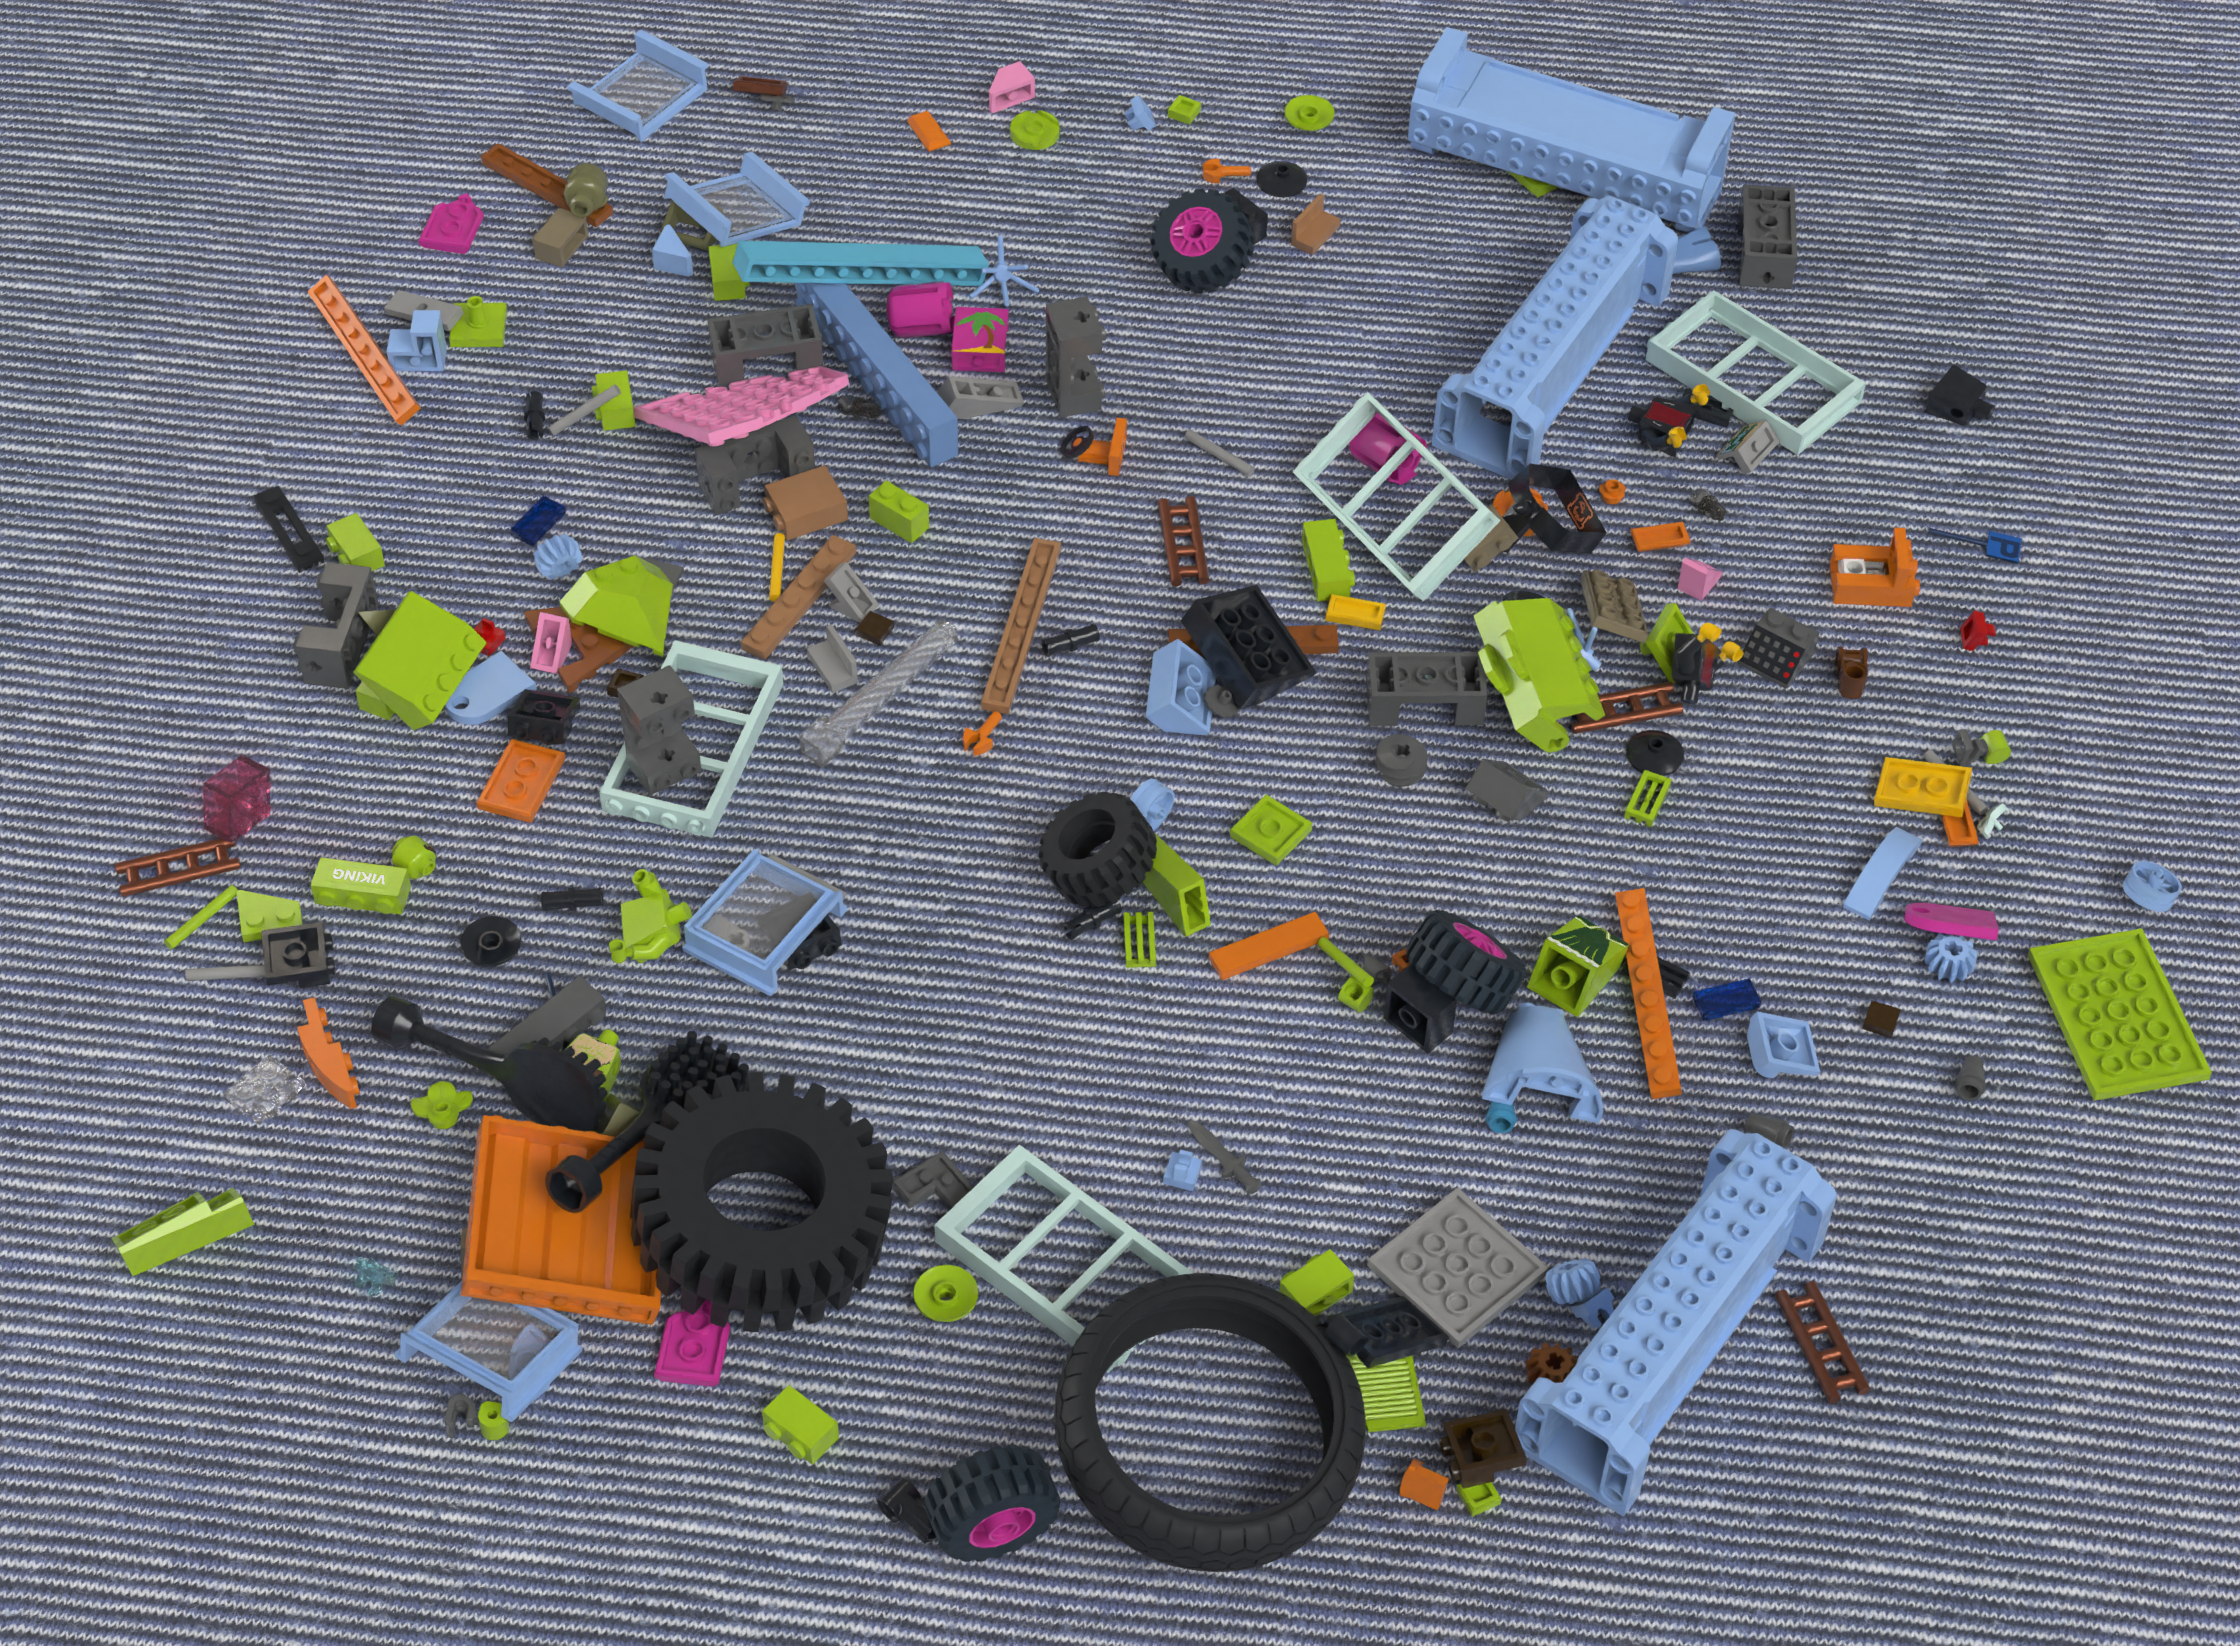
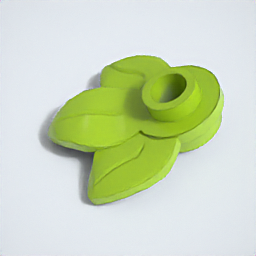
(442, 1104)

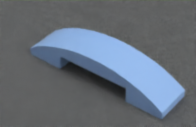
(1880, 872)

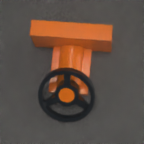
(1098, 451)

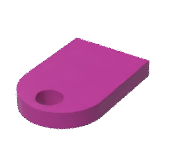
(1952, 920)

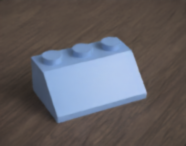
(1178, 690)

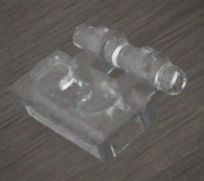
(261, 1083)

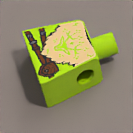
(603, 1050)

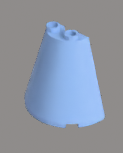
(1542, 1056)

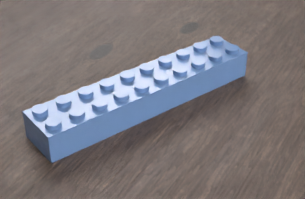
(883, 370)

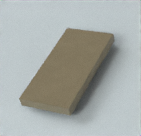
(1613, 605)

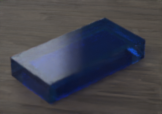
(538, 520)
(1726, 999)

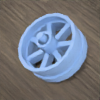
(1153, 801)
(2152, 886)

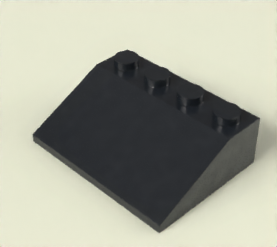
(1247, 645)

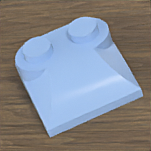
(1781, 1046)

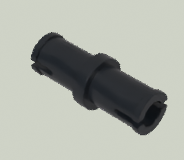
(534, 415)
(1070, 640)
(572, 898)
(1090, 919)

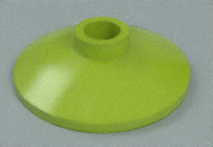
(1309, 112)
(945, 1282)

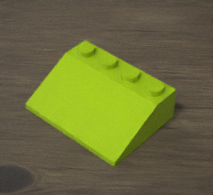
(419, 660)

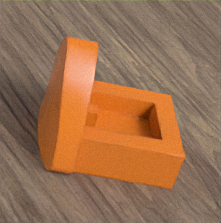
(1423, 1485)

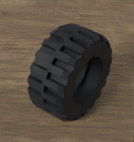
(1111, 870)

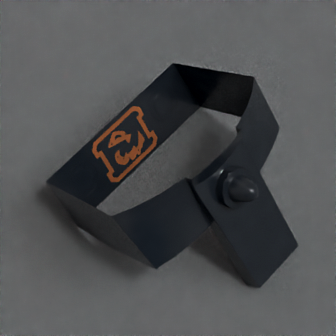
(1527, 513)

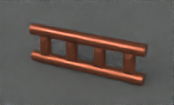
(1173, 551)
(1639, 713)
(166, 878)
(1818, 1358)

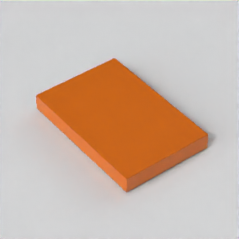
(521, 780)

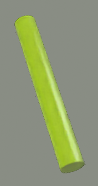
(201, 917)
(1345, 962)

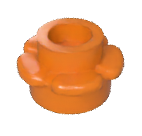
(1612, 491)

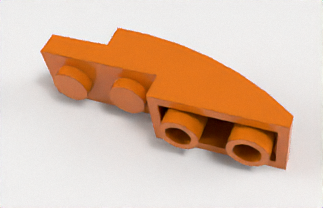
(326, 1057)

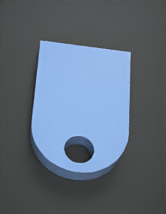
(488, 690)

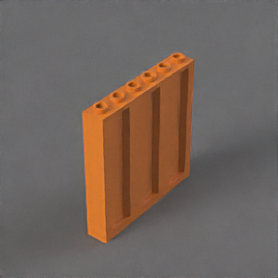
(537, 1253)

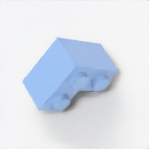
(421, 346)

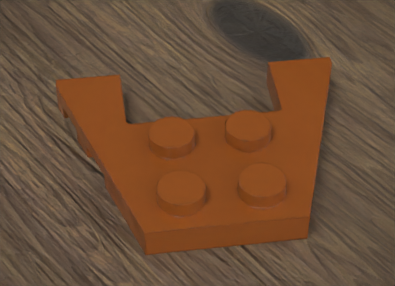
(592, 647)

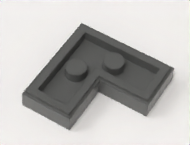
(934, 1176)

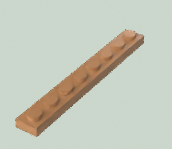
(1021, 626)

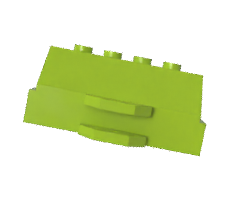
(1537, 668)

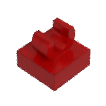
(1975, 631)
(491, 634)

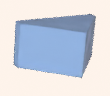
(671, 254)

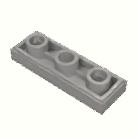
(404, 303)

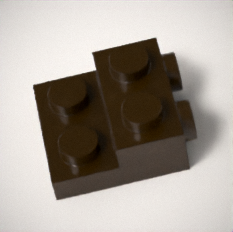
(1481, 1447)

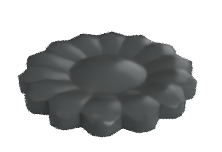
(777, 100)
(1220, 702)

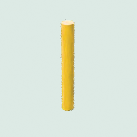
(777, 567)

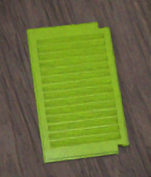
(1390, 1395)

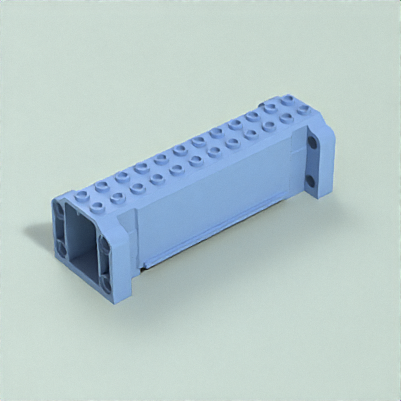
(1569, 134)
(1557, 335)
(1676, 1318)

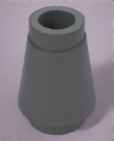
(1971, 1079)
(1771, 1128)

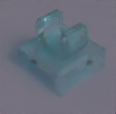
(374, 1272)

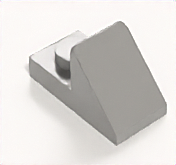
(851, 594)

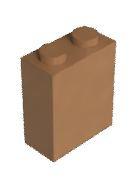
(805, 503)

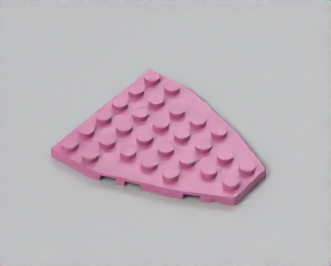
(743, 407)

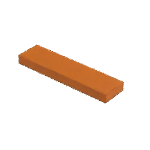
(1268, 946)

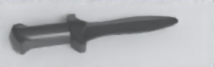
(1232, 1165)

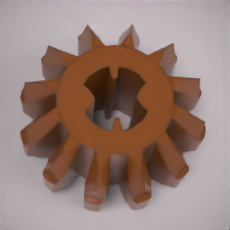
(1550, 1363)

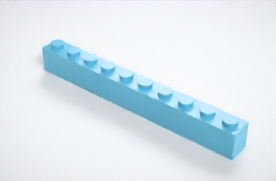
(858, 263)

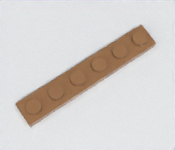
(797, 598)

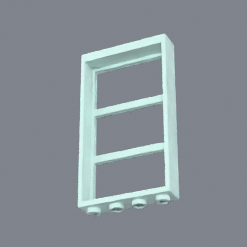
(1760, 333)
(1451, 553)
(723, 666)
(1052, 1315)

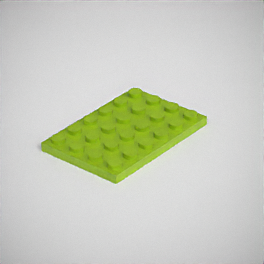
(2119, 1014)

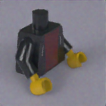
(1668, 421)
(1698, 660)

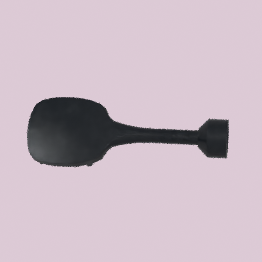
(538, 1078)
(577, 1181)

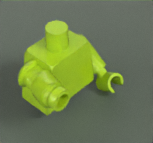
(648, 922)

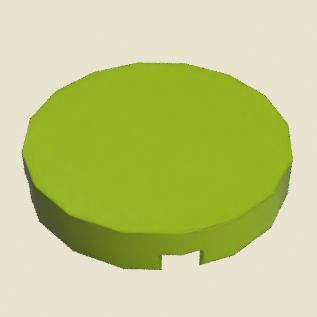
(1034, 130)

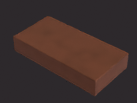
(760, 85)

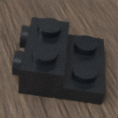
(542, 717)
(821, 941)
(298, 955)

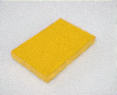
(1923, 787)

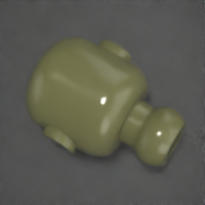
(586, 189)

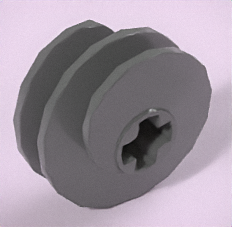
(1401, 760)

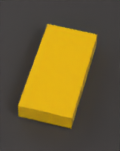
(1355, 612)

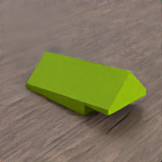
(182, 1229)

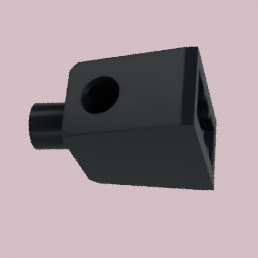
(1959, 398)

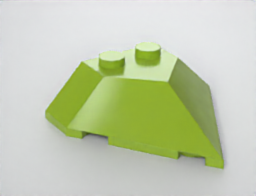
(624, 602)

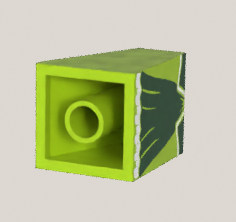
(1576, 964)

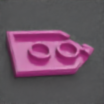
(452, 226)
(692, 1348)

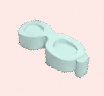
(1986, 824)

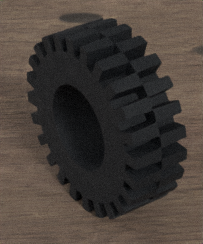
(747, 1266)

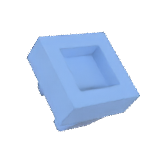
(1140, 115)
(1182, 1170)
(1589, 1307)

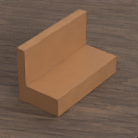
(1313, 227)

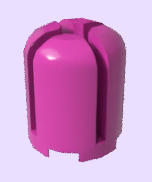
(920, 309)
(1378, 443)

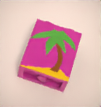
(979, 339)

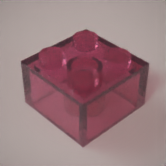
(236, 798)

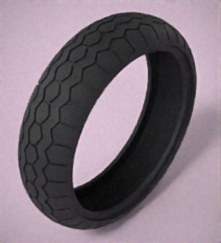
(1182, 1536)

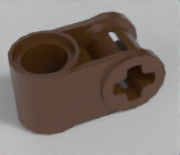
(1851, 671)

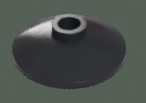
(1282, 179)
(1655, 752)
(487, 933)

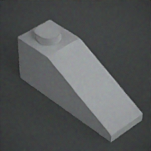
(979, 396)

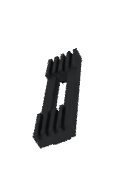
(301, 554)

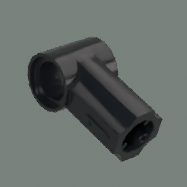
(905, 1505)

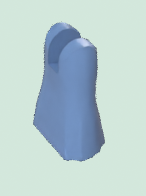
(1696, 252)

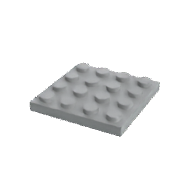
(1458, 1266)

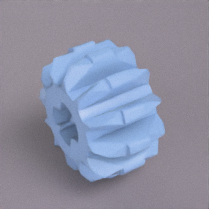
(558, 556)
(1950, 957)
(1573, 1281)

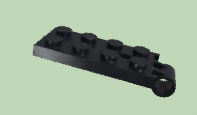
(1384, 1332)

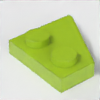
(265, 912)

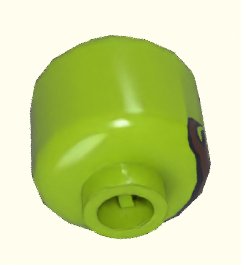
(414, 855)

